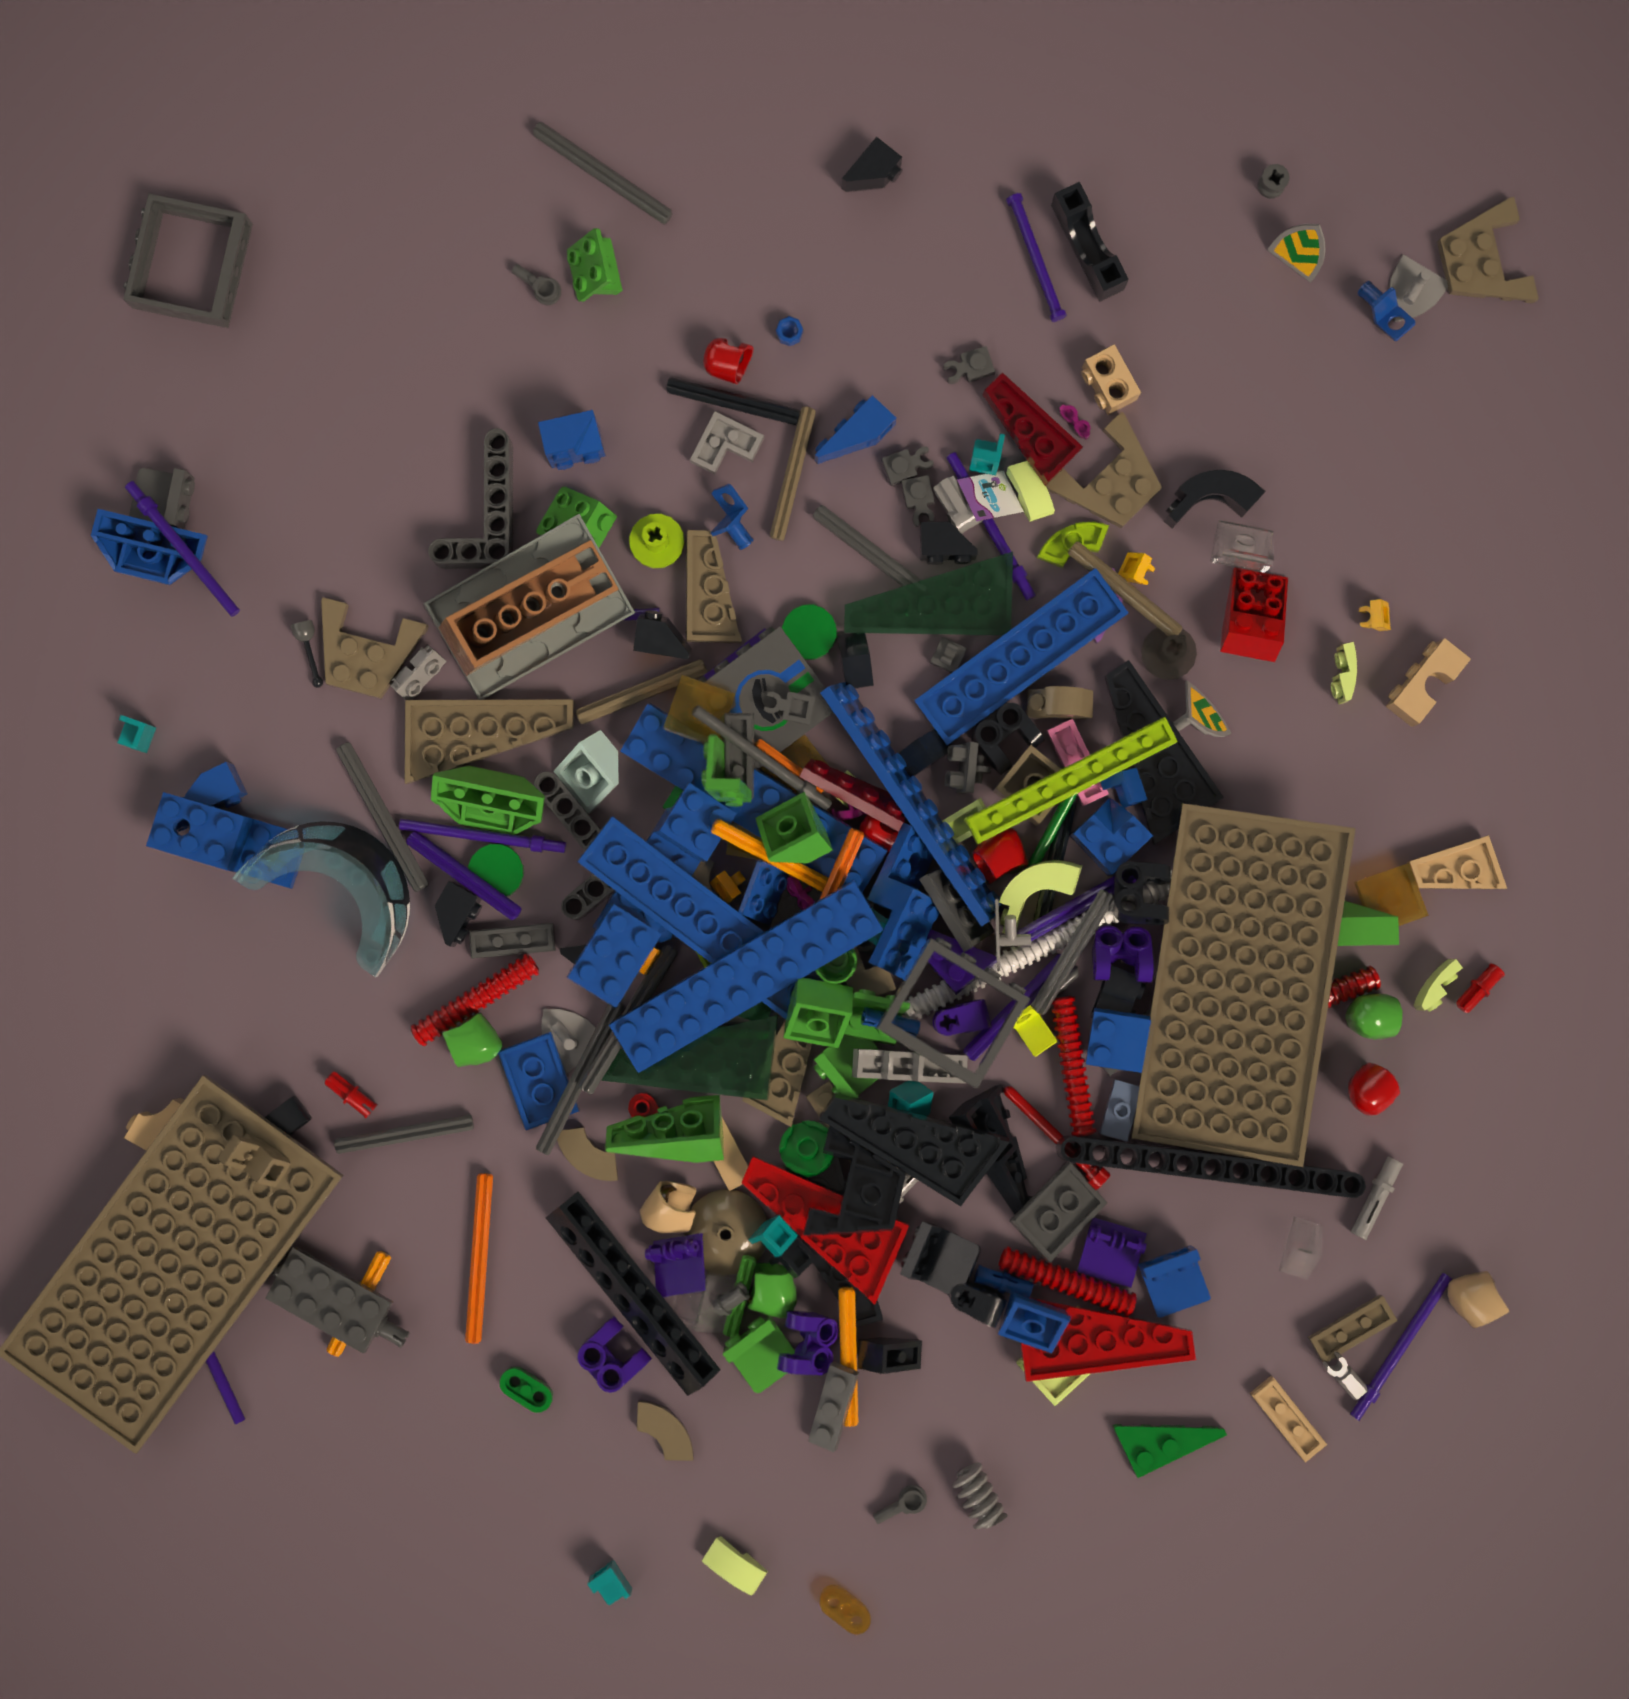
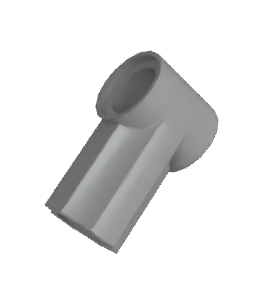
(955, 504)

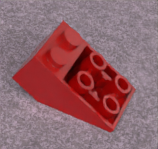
(1255, 615)

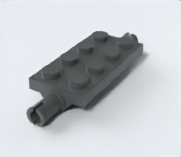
(333, 1301)

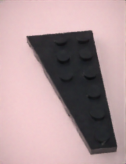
(1169, 775)

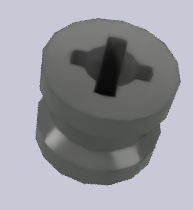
(1270, 187)

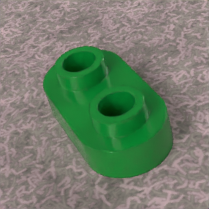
(526, 1389)

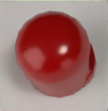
(723, 360)
(879, 832)

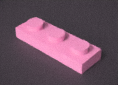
(1070, 749)

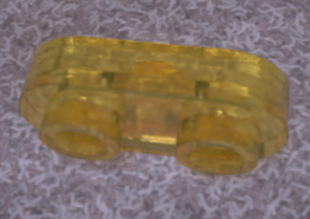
(845, 1610)

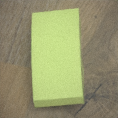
(1032, 492)
(1344, 683)
(1432, 991)
(734, 1567)

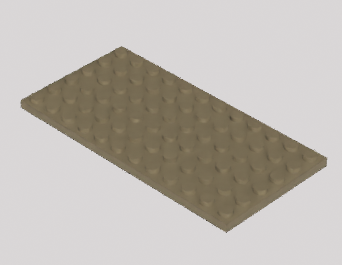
(1243, 984)
(166, 1268)

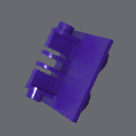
(1112, 1252)
(678, 1264)

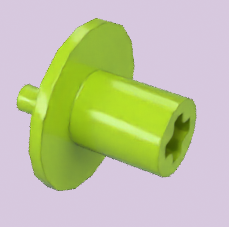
(656, 541)

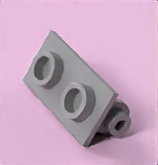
(426, 664)

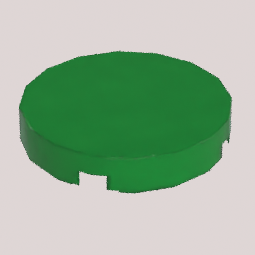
(810, 631)
(498, 867)
(803, 1148)

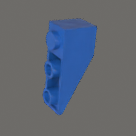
(861, 431)
(216, 788)

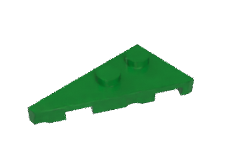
(1157, 1446)

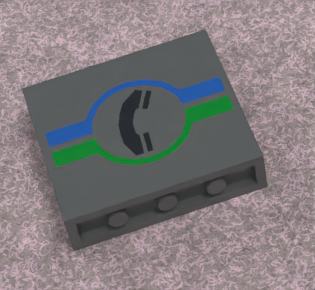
(770, 667)

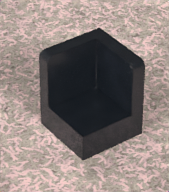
(795, 1258)

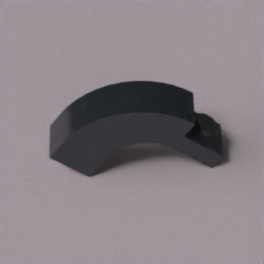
(1221, 485)

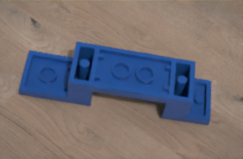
(622, 930)

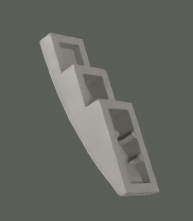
(902, 1066)

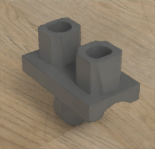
(970, 767)

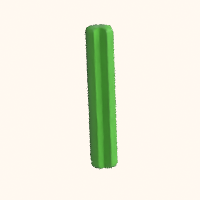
(744, 1276)

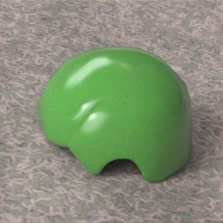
(840, 968)

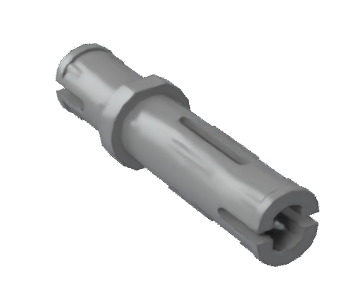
(1380, 1190)

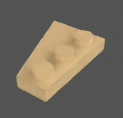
(1460, 867)

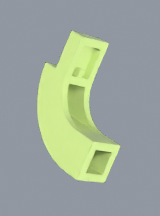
(1050, 874)

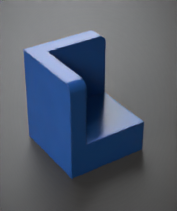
(1128, 787)

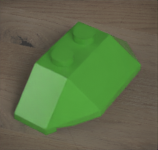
(488, 799)

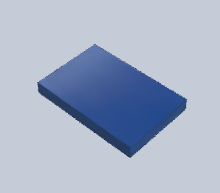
(535, 1078)

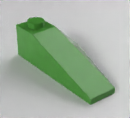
(1367, 927)
(680, 1133)

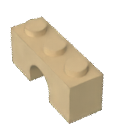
(1411, 700)

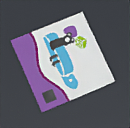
(990, 496)

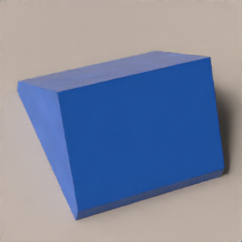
(1033, 1322)

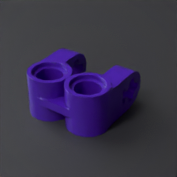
(1132, 947)
(968, 1018)
(812, 1354)
(608, 1360)

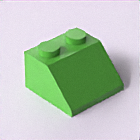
(818, 1012)

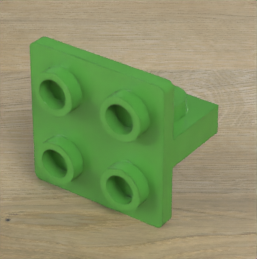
(593, 266)

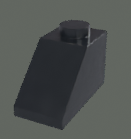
(873, 168)
(659, 636)
(889, 1354)

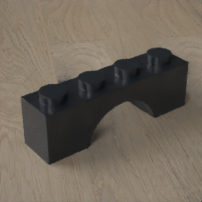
(1078, 224)

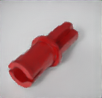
(1480, 988)
(349, 1093)

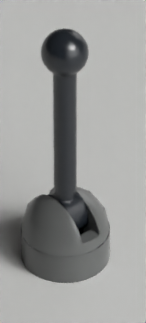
(304, 632)

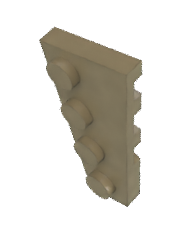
(708, 600)
(786, 1078)

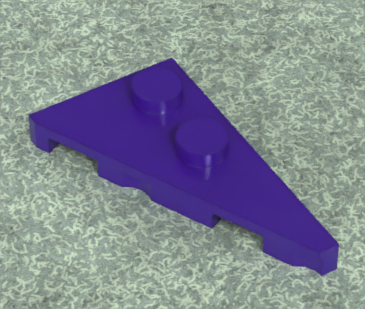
(951, 974)

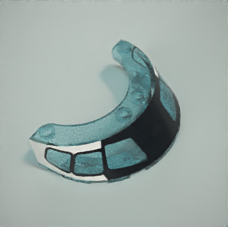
(358, 864)

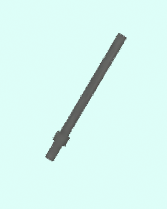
(761, 757)

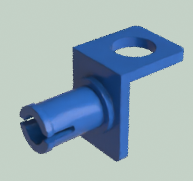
(1385, 308)
(731, 522)

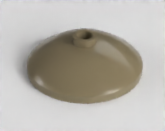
(733, 1212)

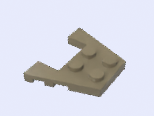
(1473, 260)
(1121, 487)
(359, 662)

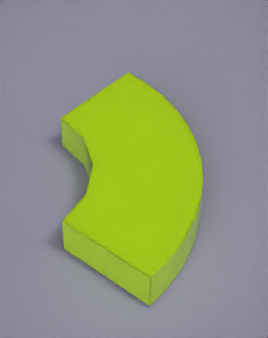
(1057, 546)

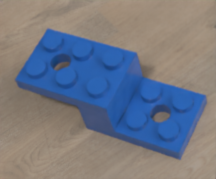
(214, 835)
(911, 909)

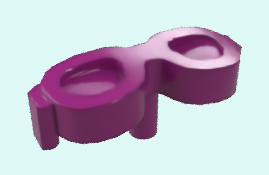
(1069, 414)
(848, 814)
(795, 889)

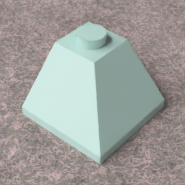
(590, 770)

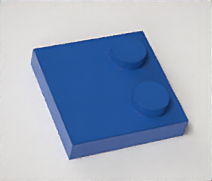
(1118, 1040)

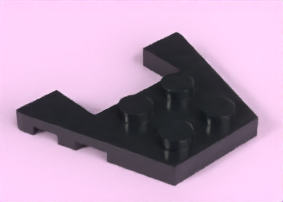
(869, 1194)

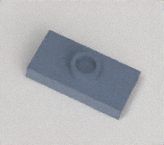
(1120, 1110)

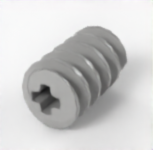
(979, 1496)

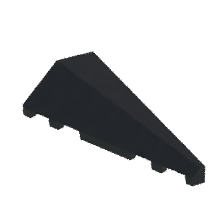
(1008, 1171)

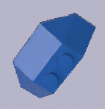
(141, 549)

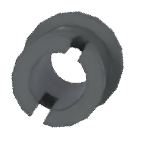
(725, 1303)

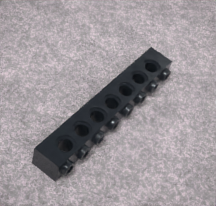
(633, 1294)

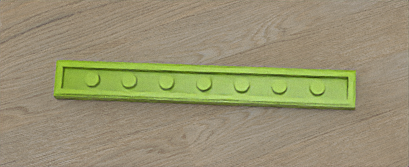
(1070, 780)

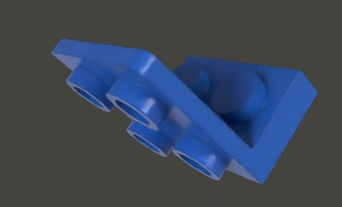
(763, 893)
(1175, 1281)

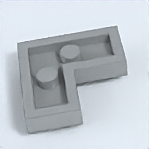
(725, 435)

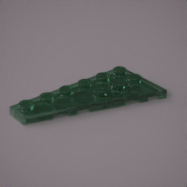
(952, 603)
(722, 1062)

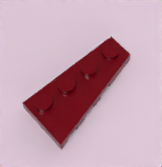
(1035, 432)
(855, 792)

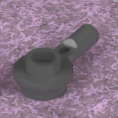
(546, 290)
(911, 1500)

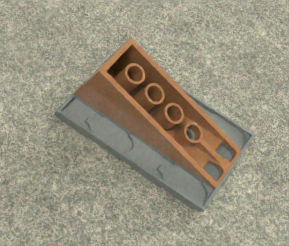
(529, 607)

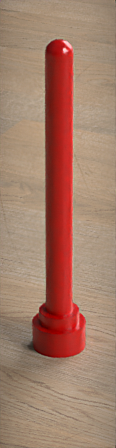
(1096, 1175)

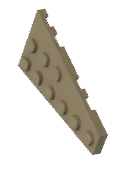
(459, 732)

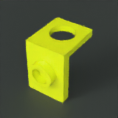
(1034, 1031)

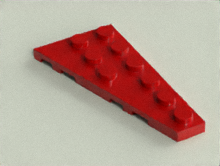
(858, 1256)
(1106, 1343)

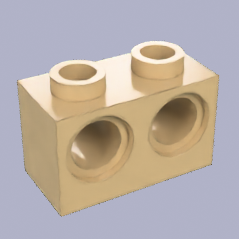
(1118, 377)

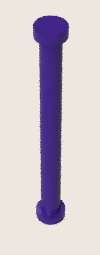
(1015, 202)

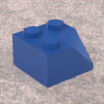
(572, 440)
(1111, 836)

